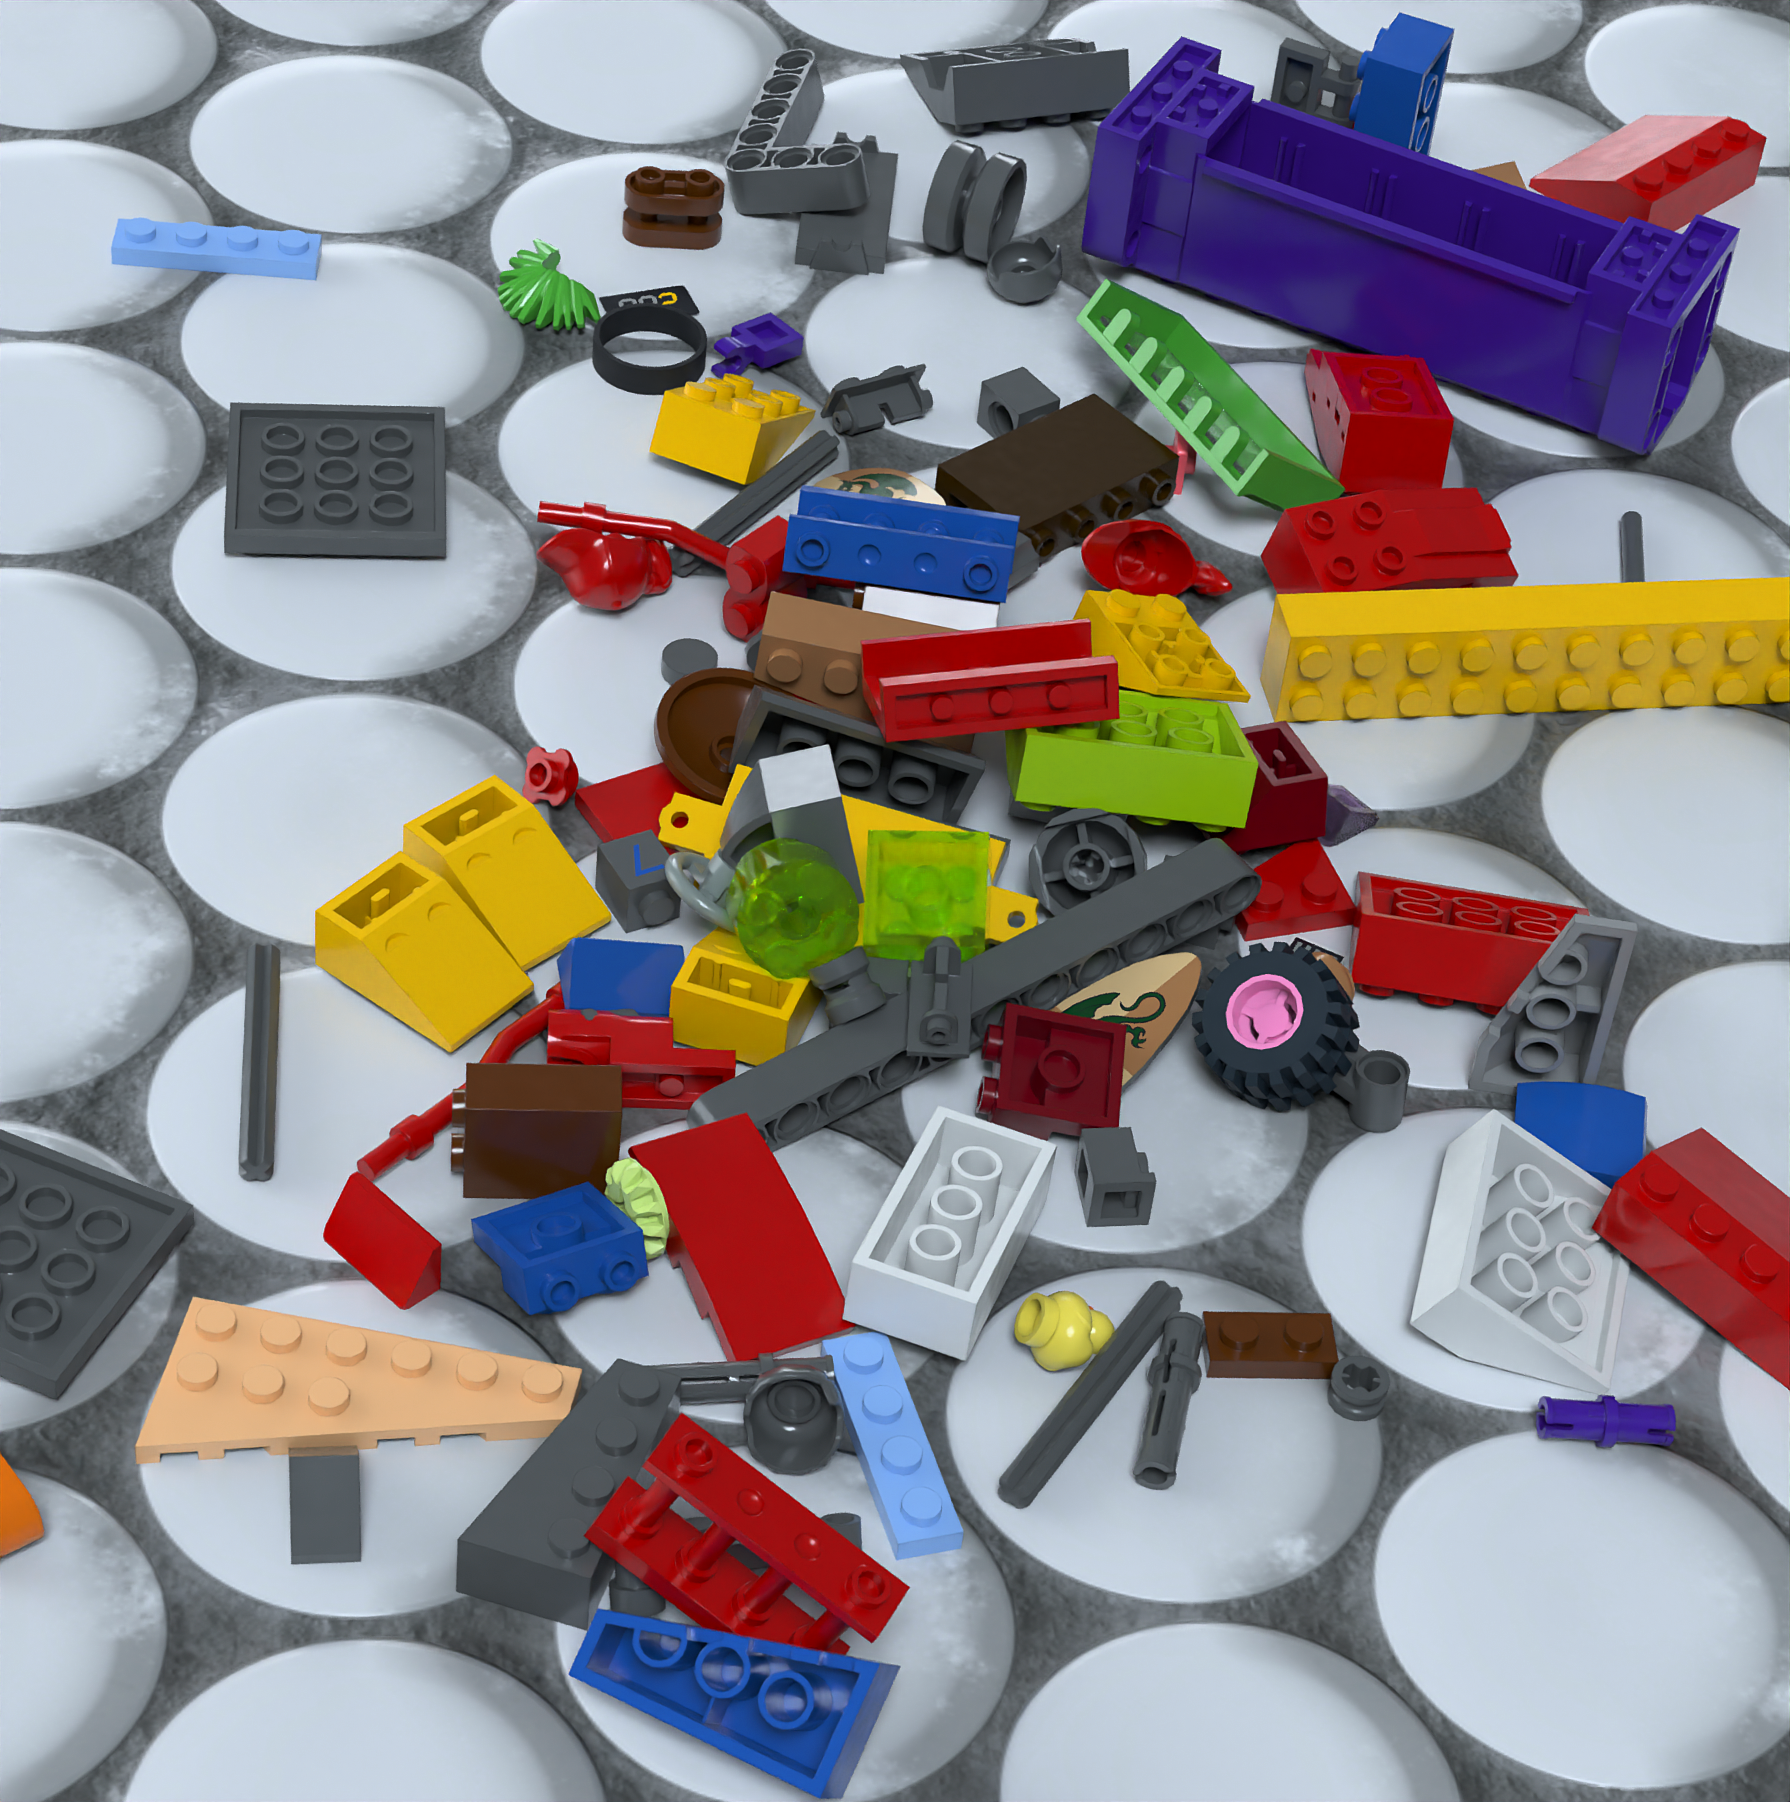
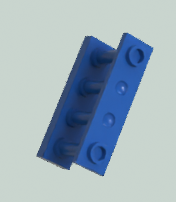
(901, 543)

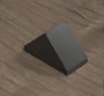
(324, 1504)

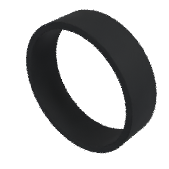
(648, 318)

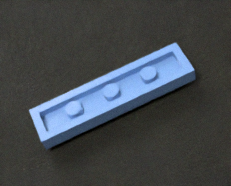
(216, 248)
(893, 1447)

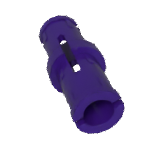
(1605, 1421)

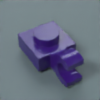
(759, 340)

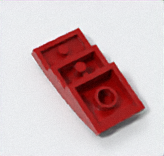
(744, 1240)

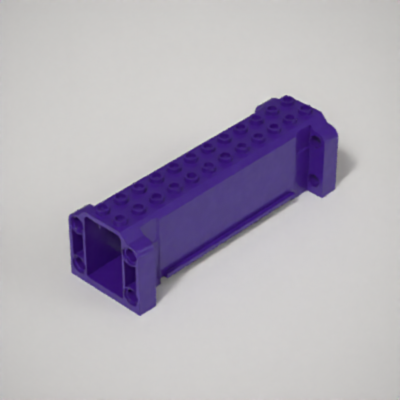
(1405, 252)

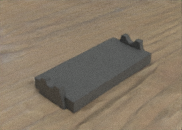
(854, 237)

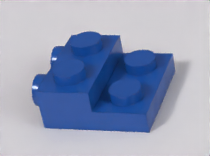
(562, 1248)

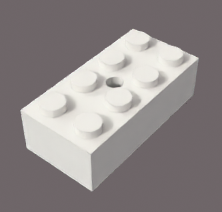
(949, 1233)

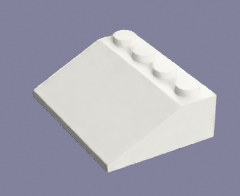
(1515, 1261)

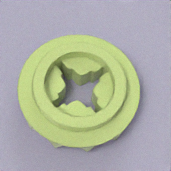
(640, 1198)

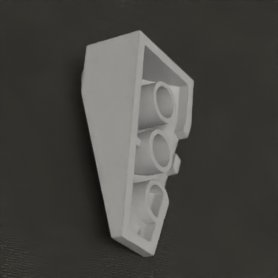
(1560, 1012)

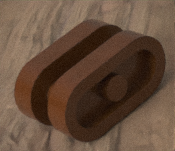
(673, 208)

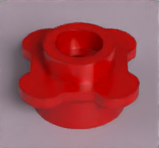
(550, 776)

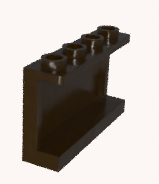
(1063, 474)

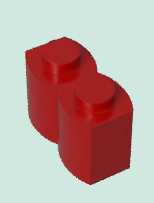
(752, 573)

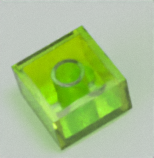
(926, 889)

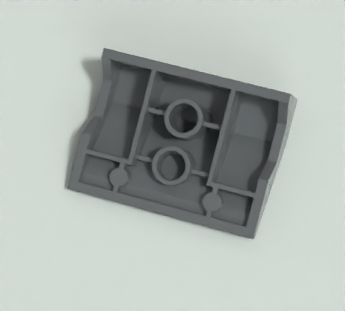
(1019, 82)

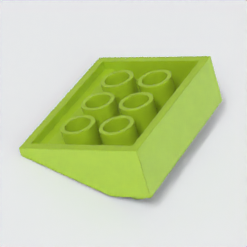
(1154, 762)

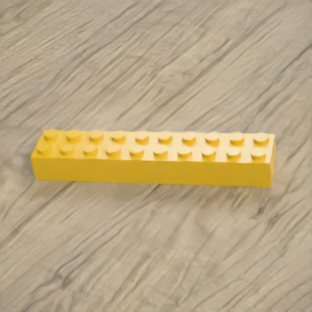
(1527, 649)

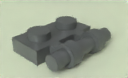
(1304, 75)

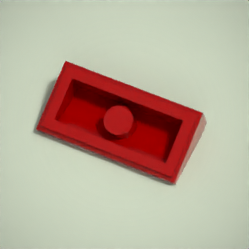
(384, 1243)

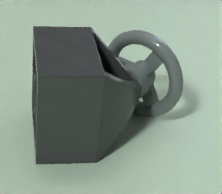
(780, 798)

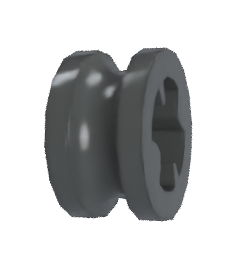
(1358, 1403)

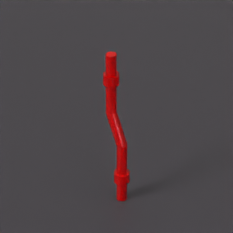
(598, 519)
(416, 1132)

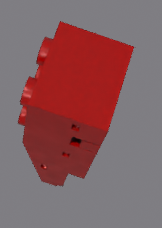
(1378, 420)
(1390, 543)

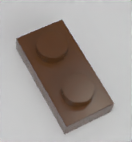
(1269, 1345)

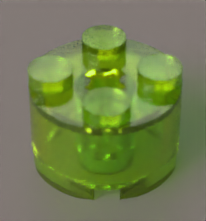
(813, 933)

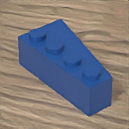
(758, 1699)

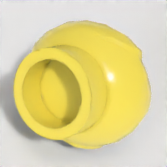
(1061, 1329)

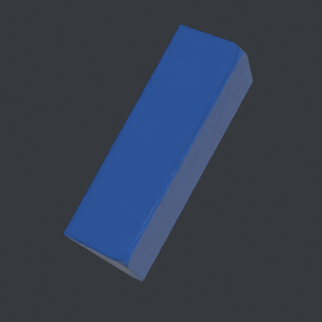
(619, 975)

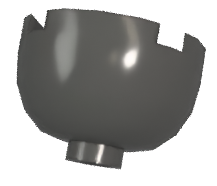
(1083, 857)

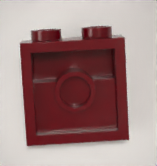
(1052, 1072)

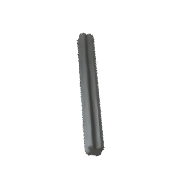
(760, 496)
(259, 1063)
(1088, 1395)

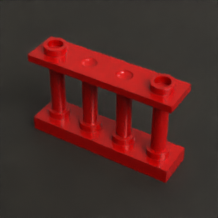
(745, 1506)

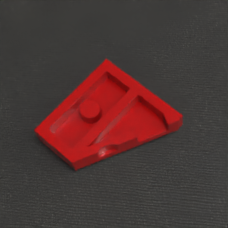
(1296, 895)

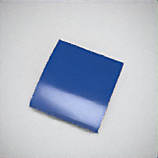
(1587, 1124)

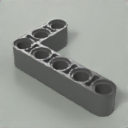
(768, 161)

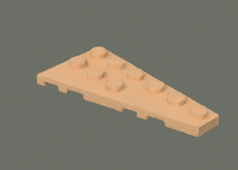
(308, 1382)

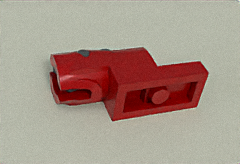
(651, 1069)

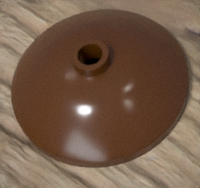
(699, 726)

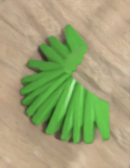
(542, 293)

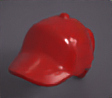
(1148, 560)
(607, 569)

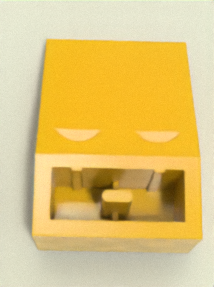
(728, 427)
(1158, 646)
(507, 870)
(418, 952)
(735, 1004)

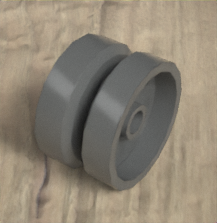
(974, 201)

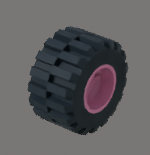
(1276, 1026)

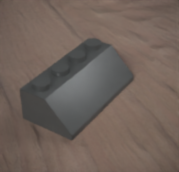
(899, 775)

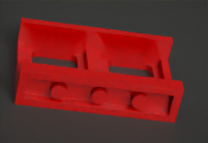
(988, 680)

